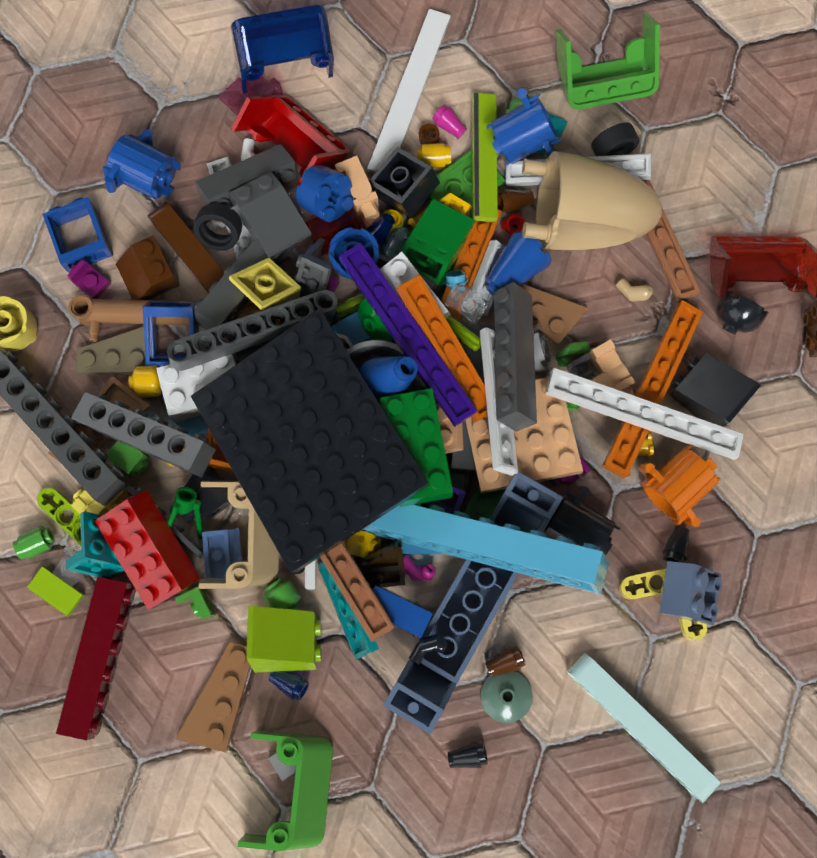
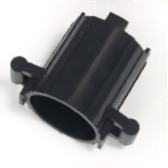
(580, 523)

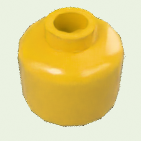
(145, 381)

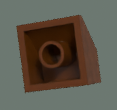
(146, 270)

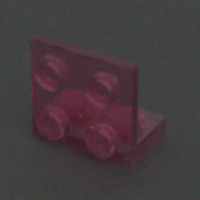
(234, 97)

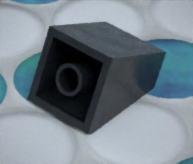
(713, 390)

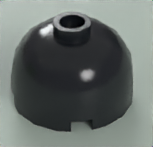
(739, 314)

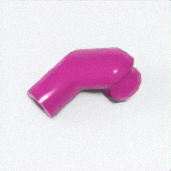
(418, 572)

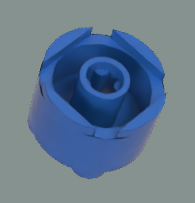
(325, 193)

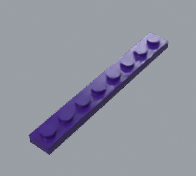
(407, 334)

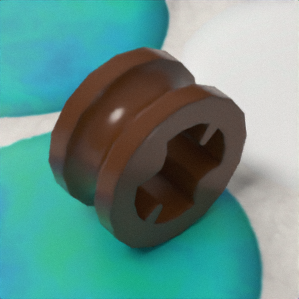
(426, 129)

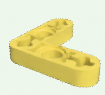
(639, 593)

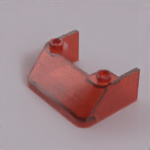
(763, 260)

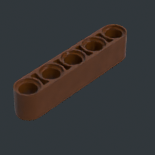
(186, 245)

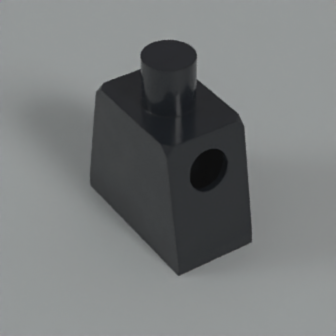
(212, 498)

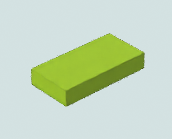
(55, 591)

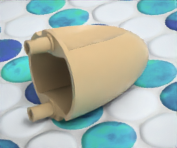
(588, 204)

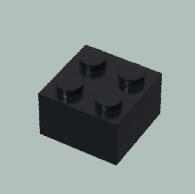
(404, 182)

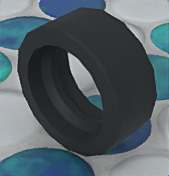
(616, 140)
(219, 213)

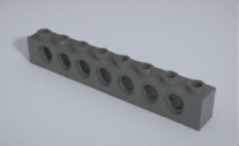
(101, 488)

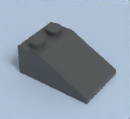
(269, 214)

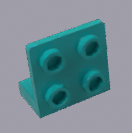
(96, 555)

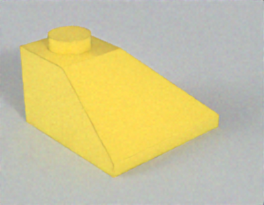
(266, 284)

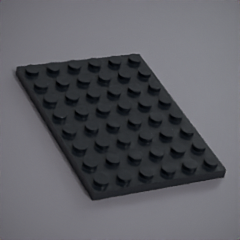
(308, 441)

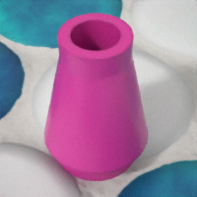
(449, 121)

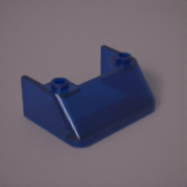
(281, 39)

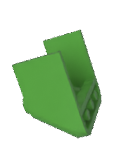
(613, 80)
(313, 765)

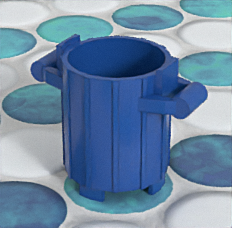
(524, 130)
(140, 166)

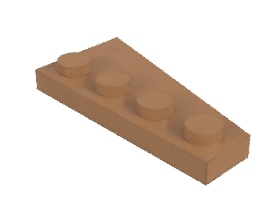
(217, 707)

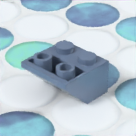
(690, 592)

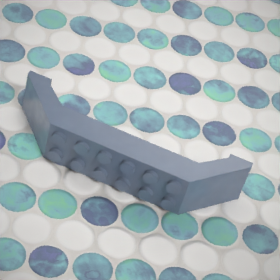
(468, 612)

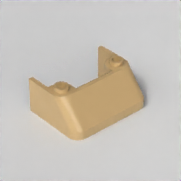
(262, 553)

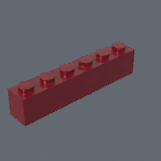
(95, 659)

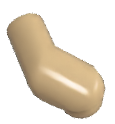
(634, 293)

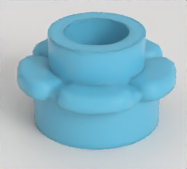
(455, 277)

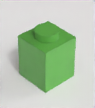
(128, 459)

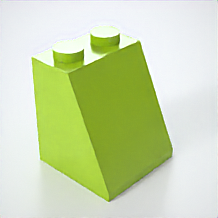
(282, 639)

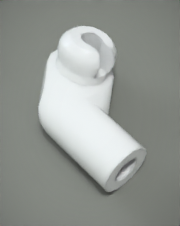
(247, 148)

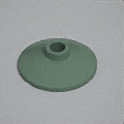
(493, 701)

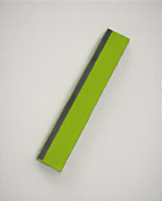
(484, 159)

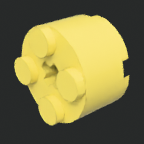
(17, 325)

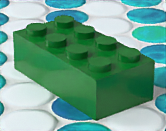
(419, 427)

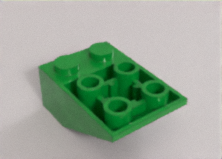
(437, 241)

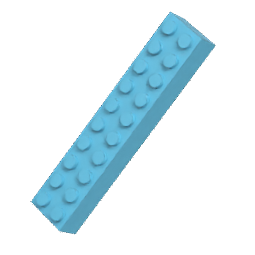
(495, 545)

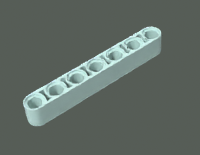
(644, 728)

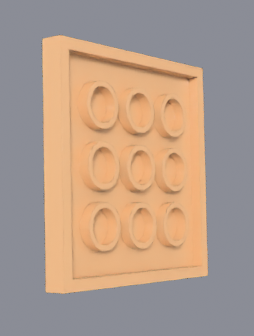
(542, 450)

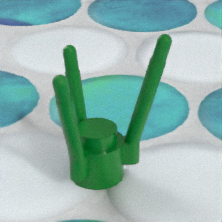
(185, 502)

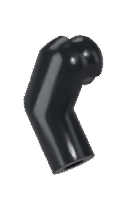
(425, 645)

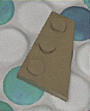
(113, 355)

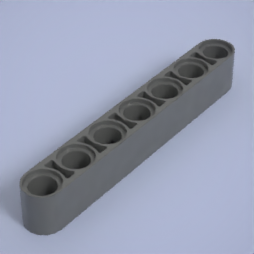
(239, 329)

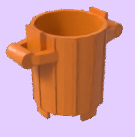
(680, 485)

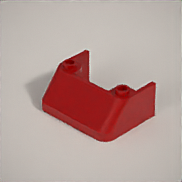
(287, 123)

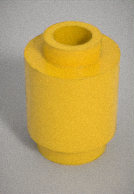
(435, 154)

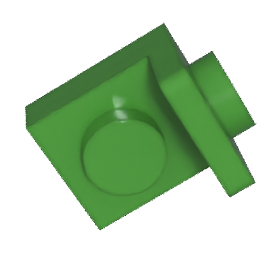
(201, 605)

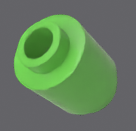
(33, 542)

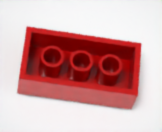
(147, 549)

